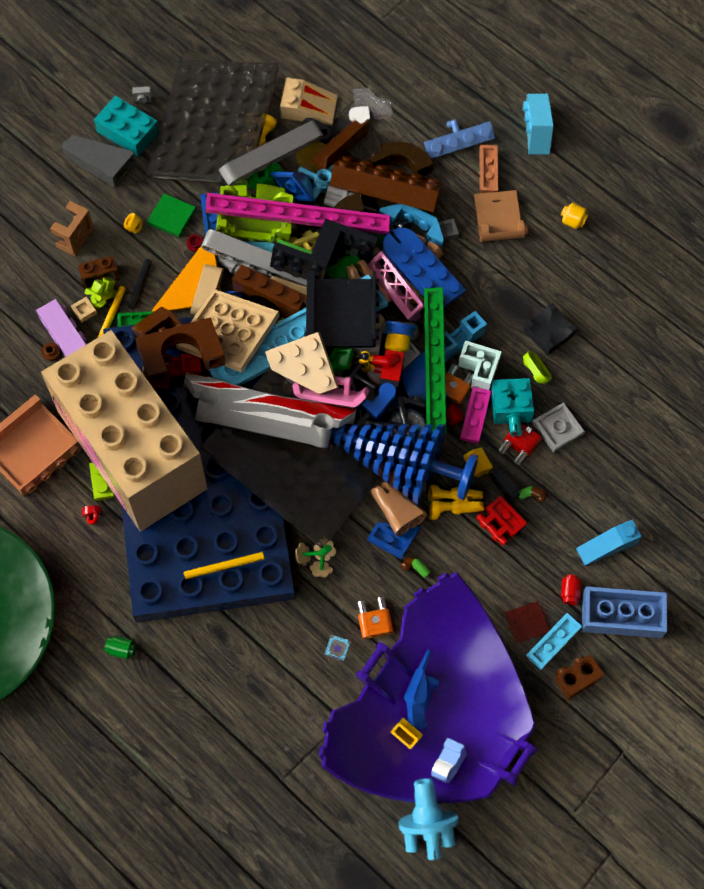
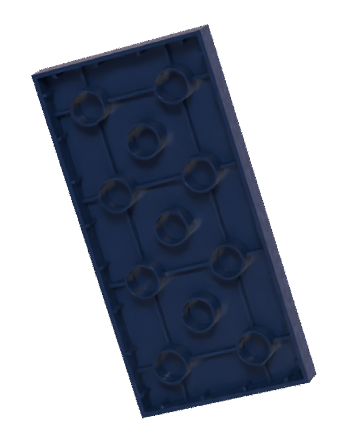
(207, 530)

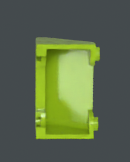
(254, 229)

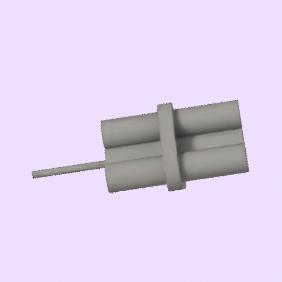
(335, 194)

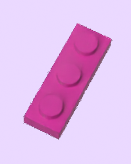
(475, 415)

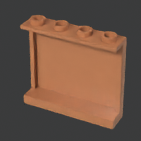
(34, 445)

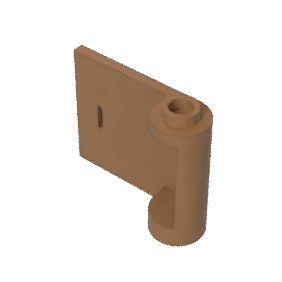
(499, 216)

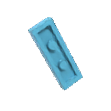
(553, 641)

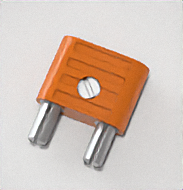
(456, 387)
(375, 623)

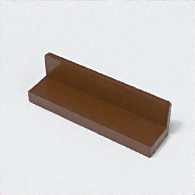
(341, 144)

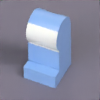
(449, 761)

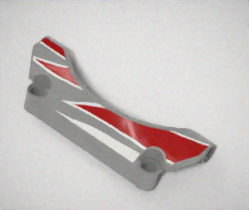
(265, 412)

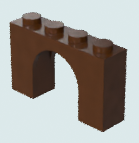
(256, 284)
(198, 334)

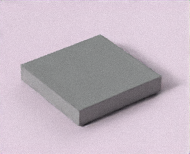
(558, 427)

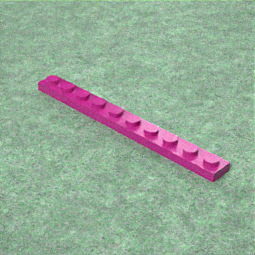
(295, 213)

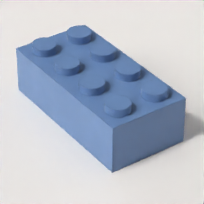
(624, 612)

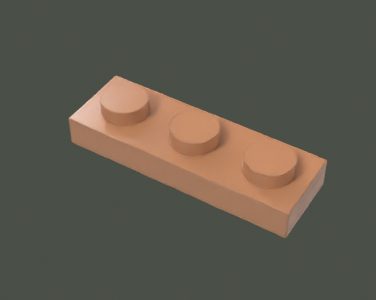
(488, 168)

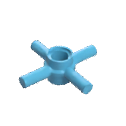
(321, 180)

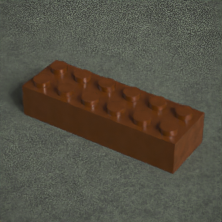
(386, 183)

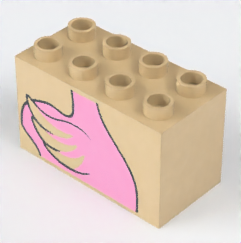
(126, 430)

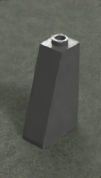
(100, 159)

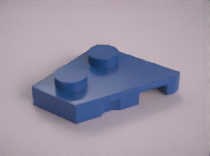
(385, 538)

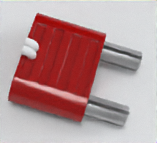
(523, 444)

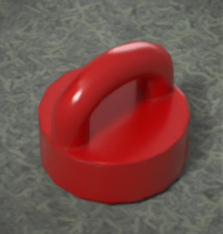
(453, 415)
(90, 511)

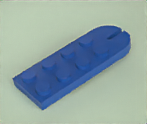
(420, 265)

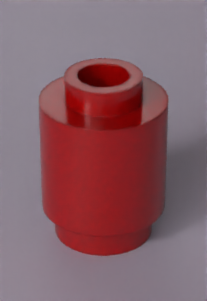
(571, 590)

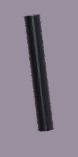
(139, 284)

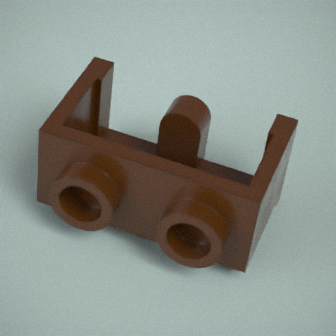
(98, 268)

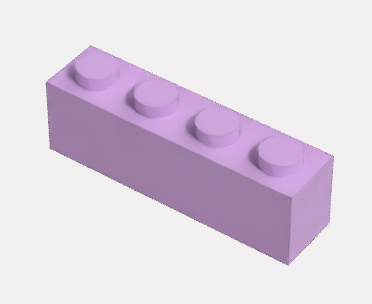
(61, 327)

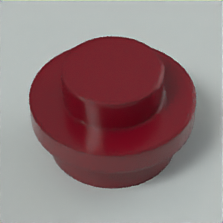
(194, 242)

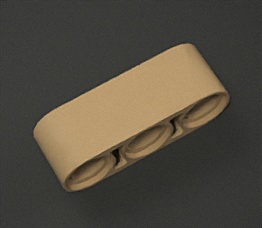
(209, 280)

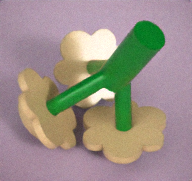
(319, 568)

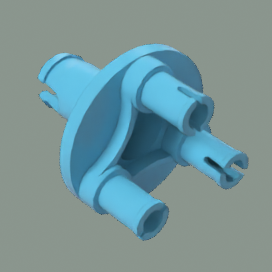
(429, 821)

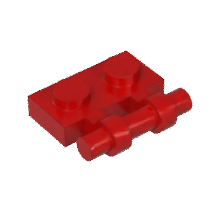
(505, 516)

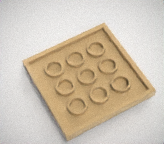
(238, 325)

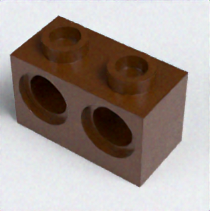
(581, 680)

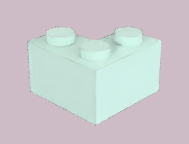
(482, 361)

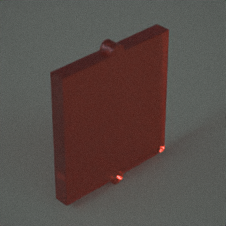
(526, 622)

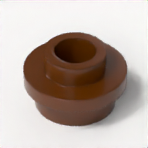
(52, 355)

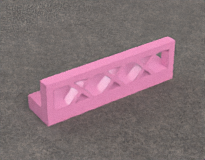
(392, 287)

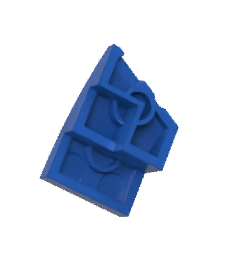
(414, 378)

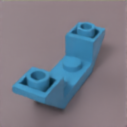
(417, 217)

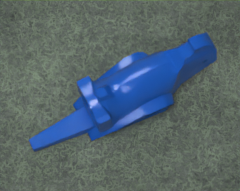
(419, 694)

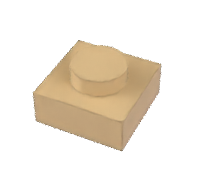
(83, 309)

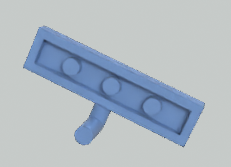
(458, 139)

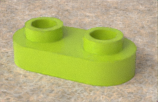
(537, 367)

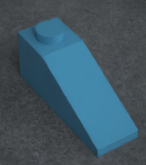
(609, 543)

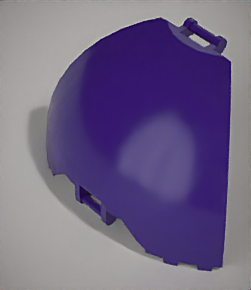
(474, 704)

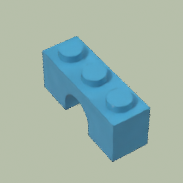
(470, 329)

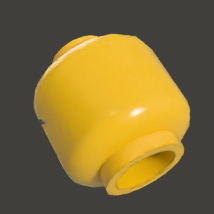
(574, 215)

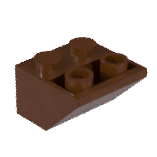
(155, 322)

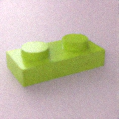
(100, 488)

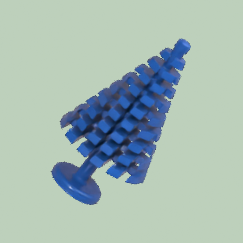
(422, 460)

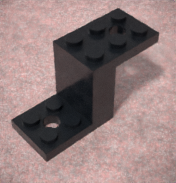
(331, 238)

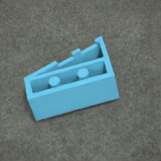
(538, 123)

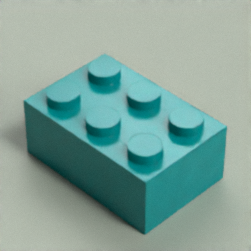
(126, 126)

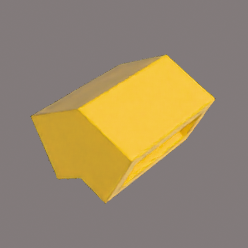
(483, 464)
(406, 733)

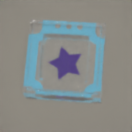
(337, 648)

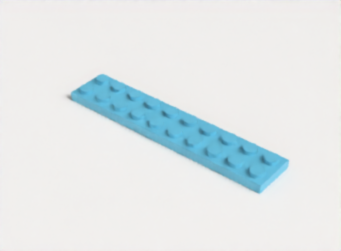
(281, 333)

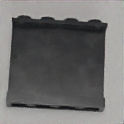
(343, 311)

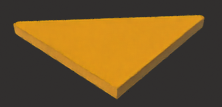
(183, 289)

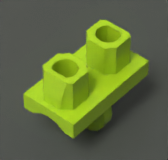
(101, 291)

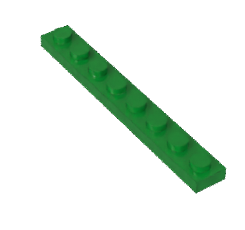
(435, 357)

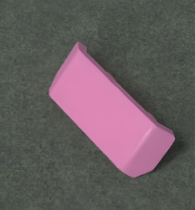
(336, 396)

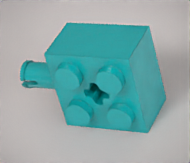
(512, 403)

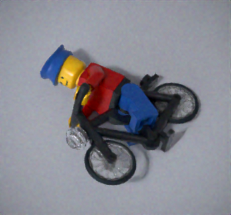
(391, 368)

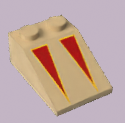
(307, 100)

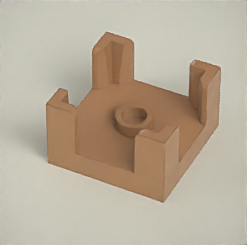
(77, 231)

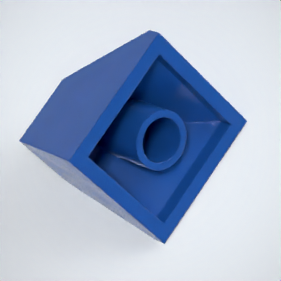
(295, 184)

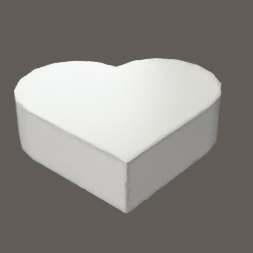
(359, 114)

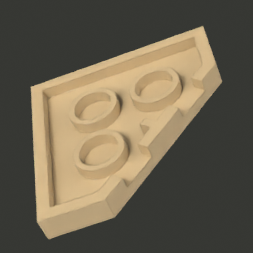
(304, 363)

